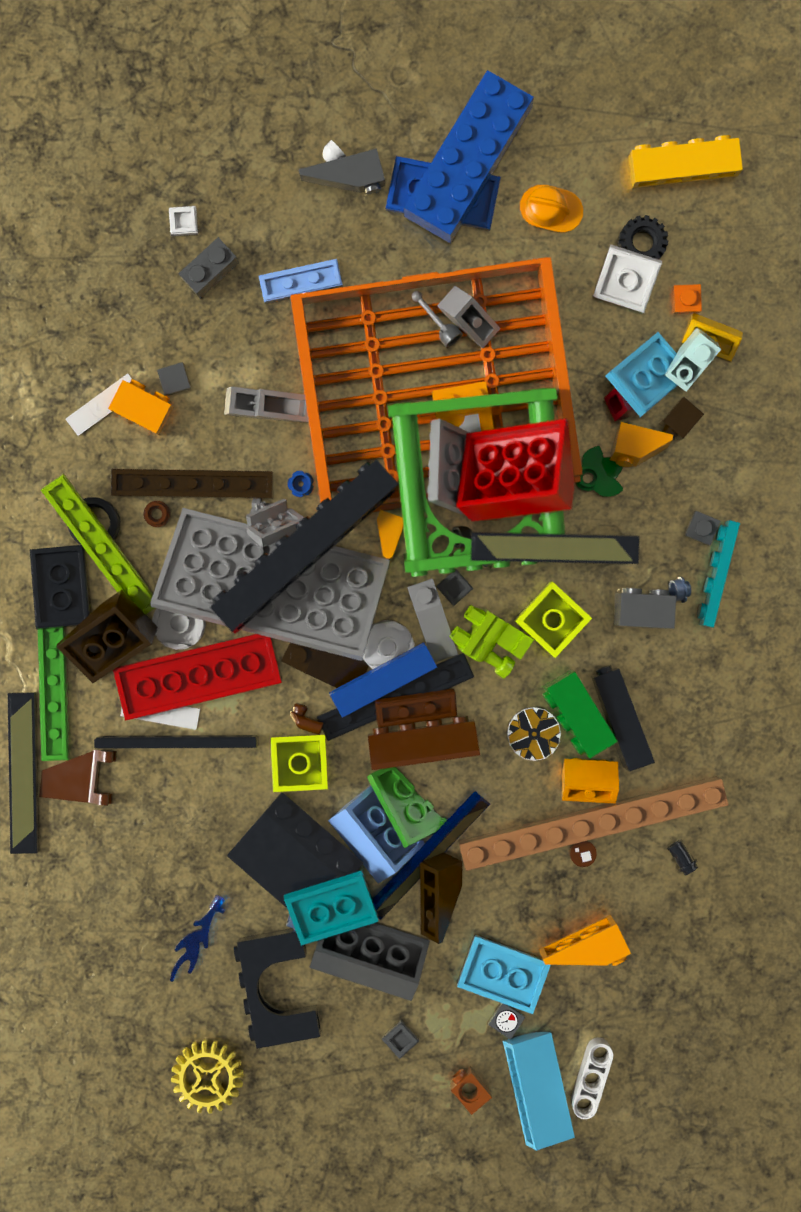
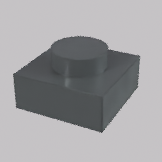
(702, 528)

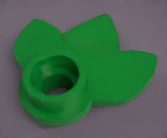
(602, 472)

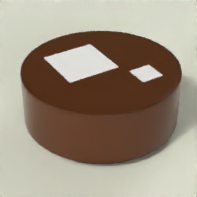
(583, 853)

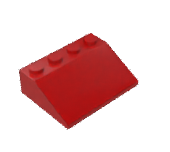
(517, 471)

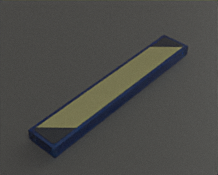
(437, 844)

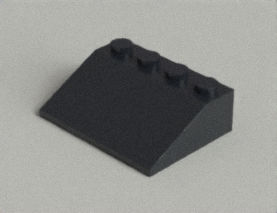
(291, 851)

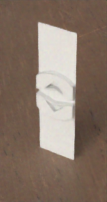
(94, 409)
(181, 717)

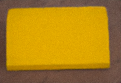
(725, 336)

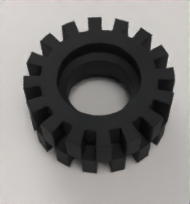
(647, 225)

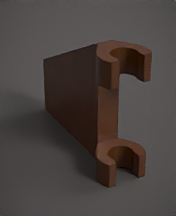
(77, 779)

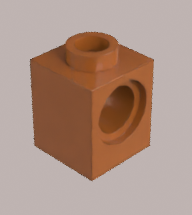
(474, 1100)

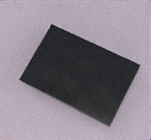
(59, 586)

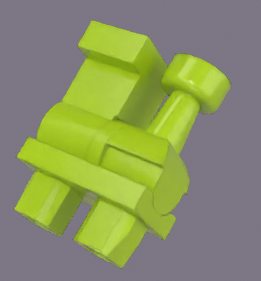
(485, 634)

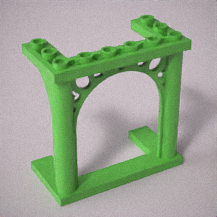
(419, 552)

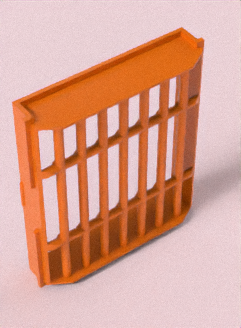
(552, 345)

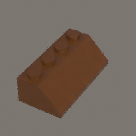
(424, 743)

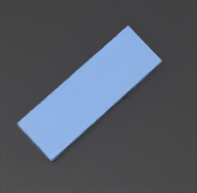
(299, 280)

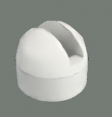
(332, 152)

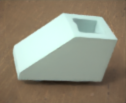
(692, 359)

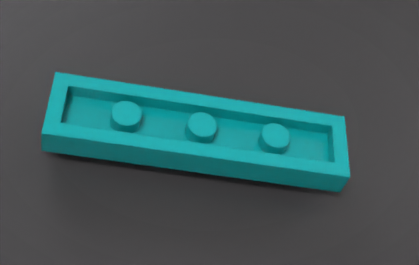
(720, 562)

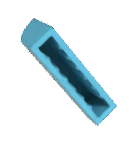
(538, 1089)

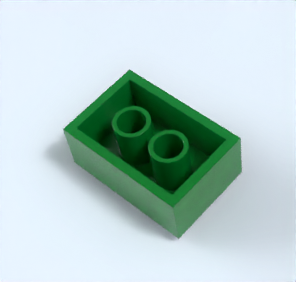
(578, 714)

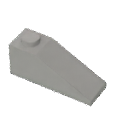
(432, 620)

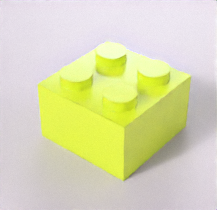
(552, 619)
(298, 763)

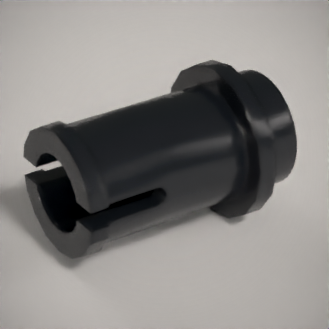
(682, 857)

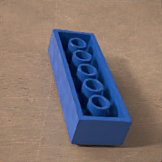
(468, 156)

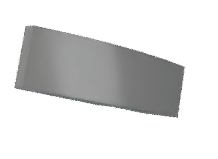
(265, 404)

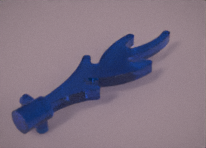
(193, 939)

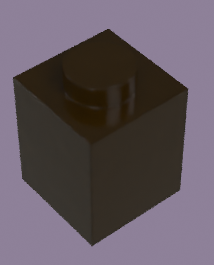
(681, 419)

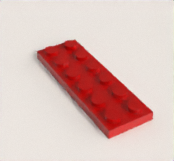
(197, 675)

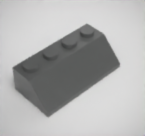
(374, 958)

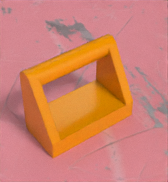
(390, 531)

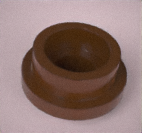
(148, 514)

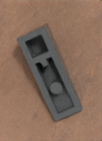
(352, 173)

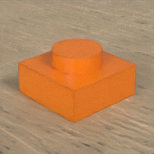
(687, 299)

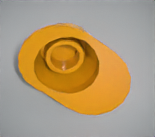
(551, 208)

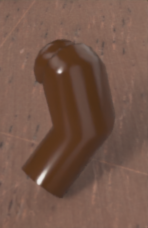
(303, 722)

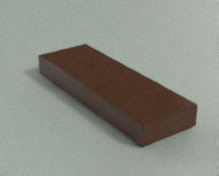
(416, 708)

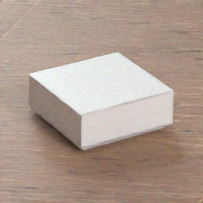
(183, 221)

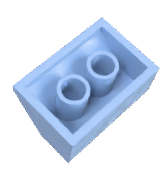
(371, 835)

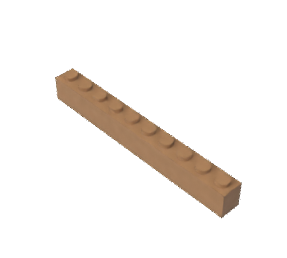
(593, 822)

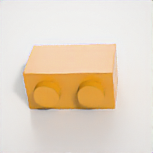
(140, 406)
(590, 781)

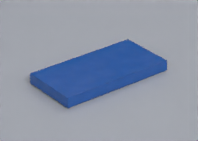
(407, 176)

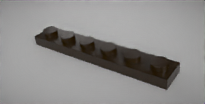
(192, 483)

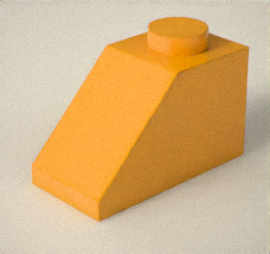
(637, 444)

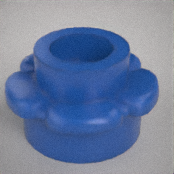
(297, 477)

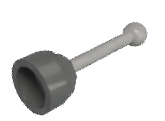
(448, 333)

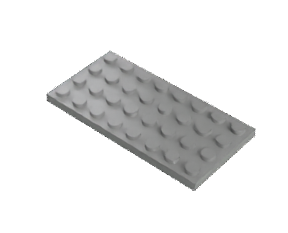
(323, 609)

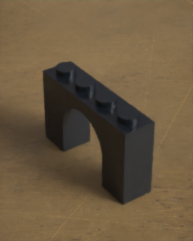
(269, 1024)

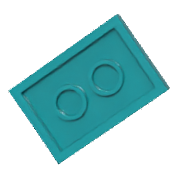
(331, 908)

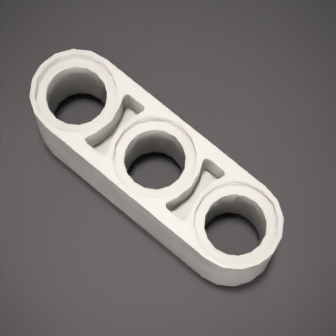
(594, 1090)

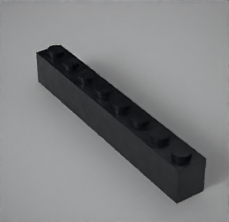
(305, 546)

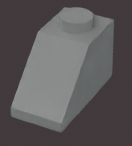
(468, 316)

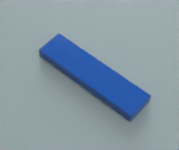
(383, 679)

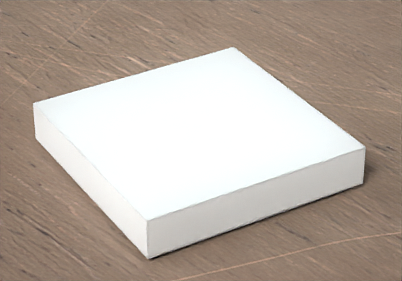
(627, 278)

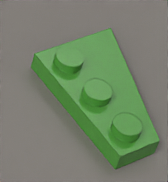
(405, 808)

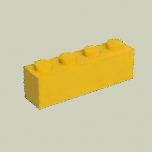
(685, 162)

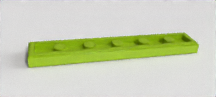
(97, 541)

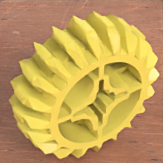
(200, 1066)

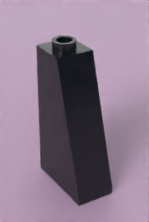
(622, 719)

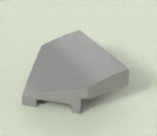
(271, 521)

